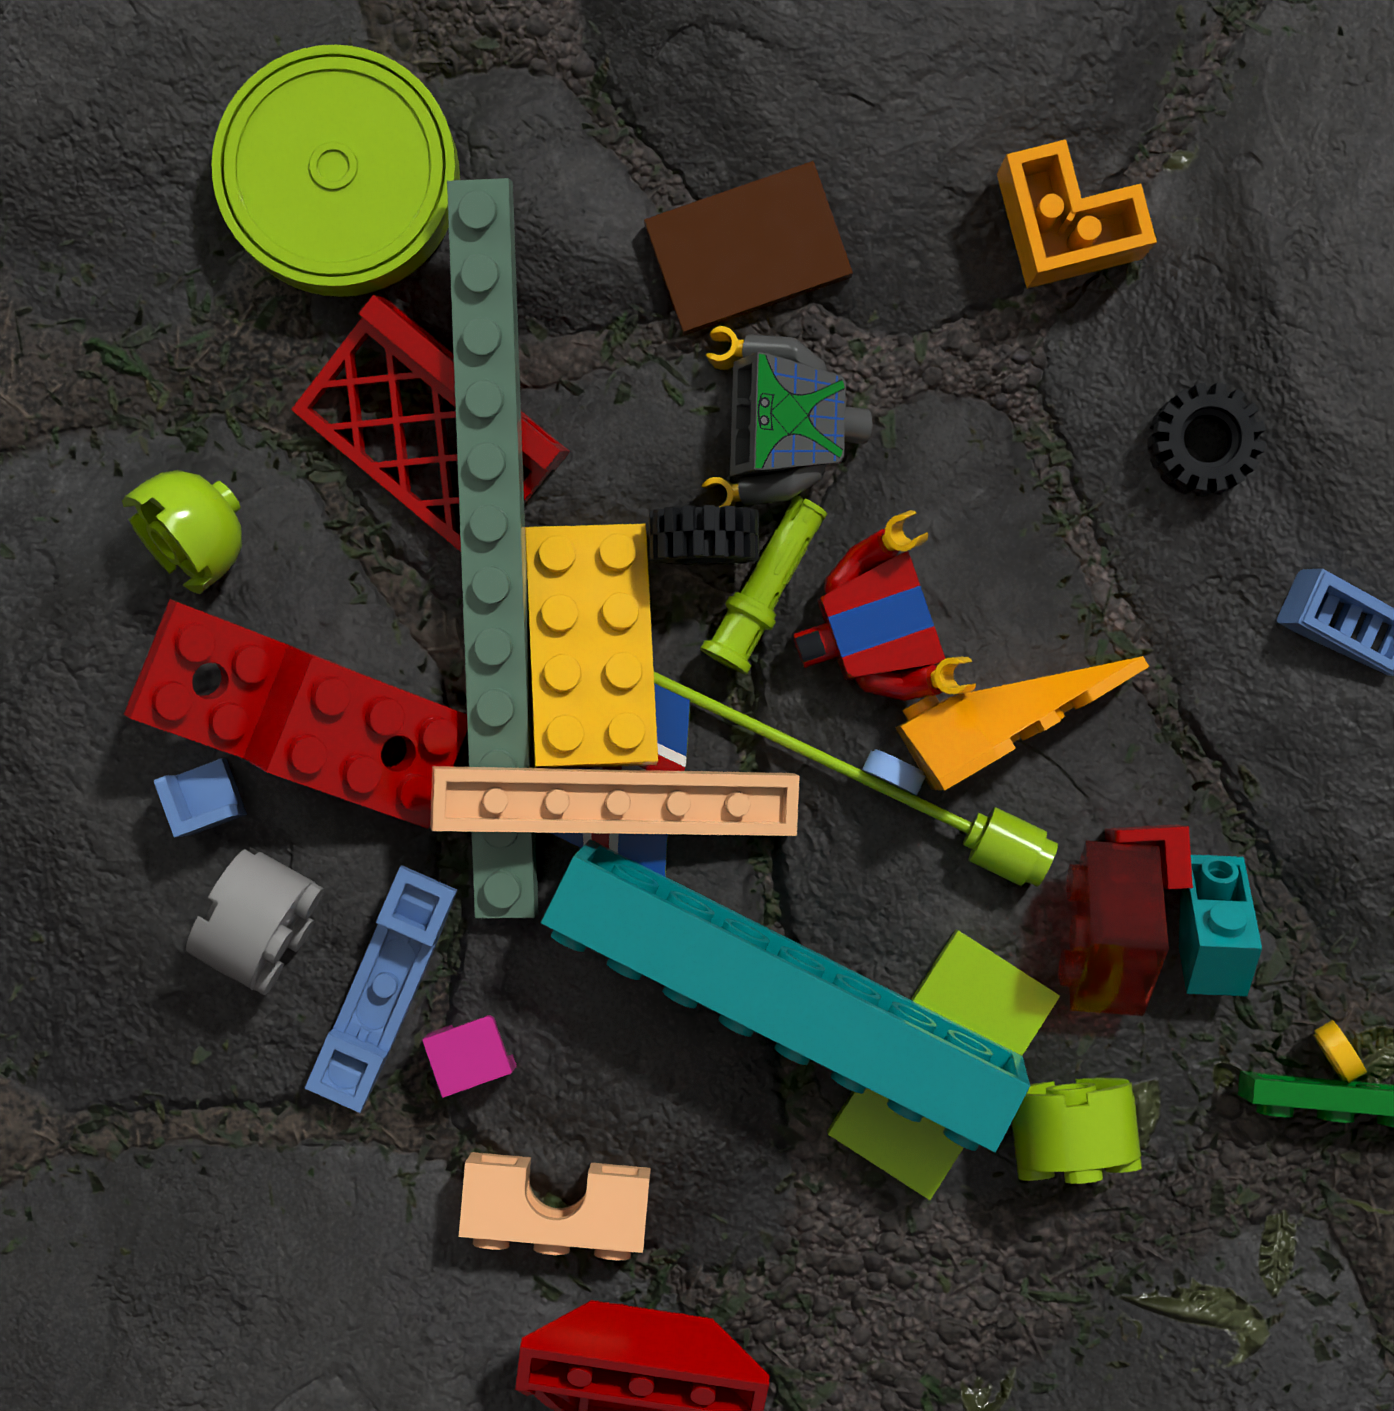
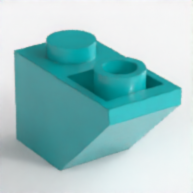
(1218, 928)

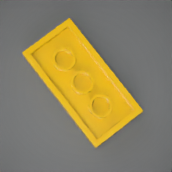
(590, 646)

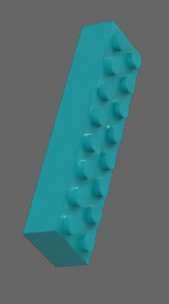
(788, 996)

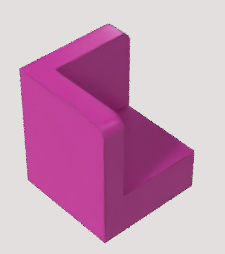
(467, 1055)

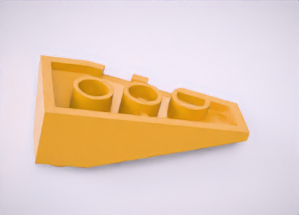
(980, 726)

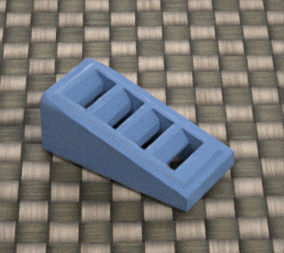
(1311, 608)

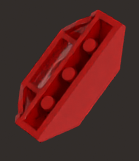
(638, 1361)

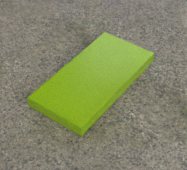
(978, 993)

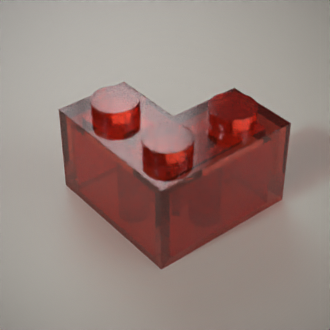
(1118, 928)

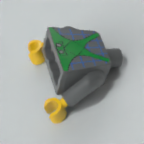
(784, 418)

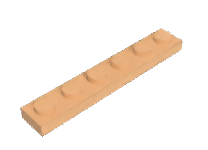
(613, 801)

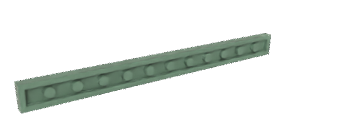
(492, 522)

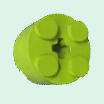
(1077, 1130)

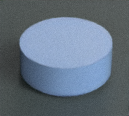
(894, 771)

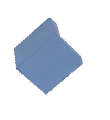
(200, 798)

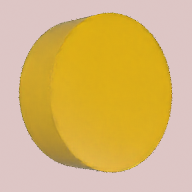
(1339, 1052)

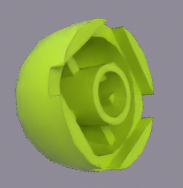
(188, 525)

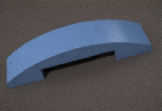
(382, 989)

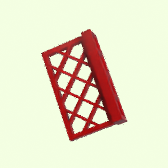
(435, 366)

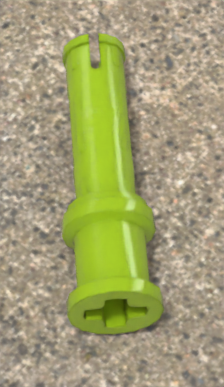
(753, 608)

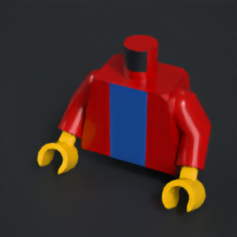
(881, 622)

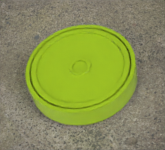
(335, 170)

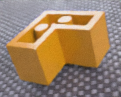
(1060, 231)

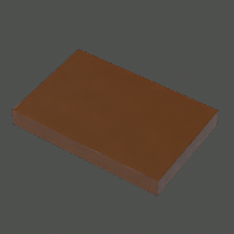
(748, 248)

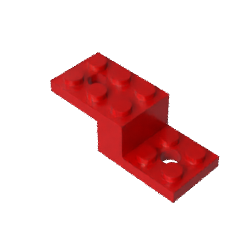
(295, 714)

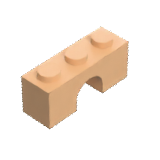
(503, 1208)

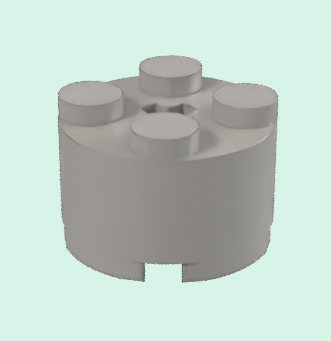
(254, 919)

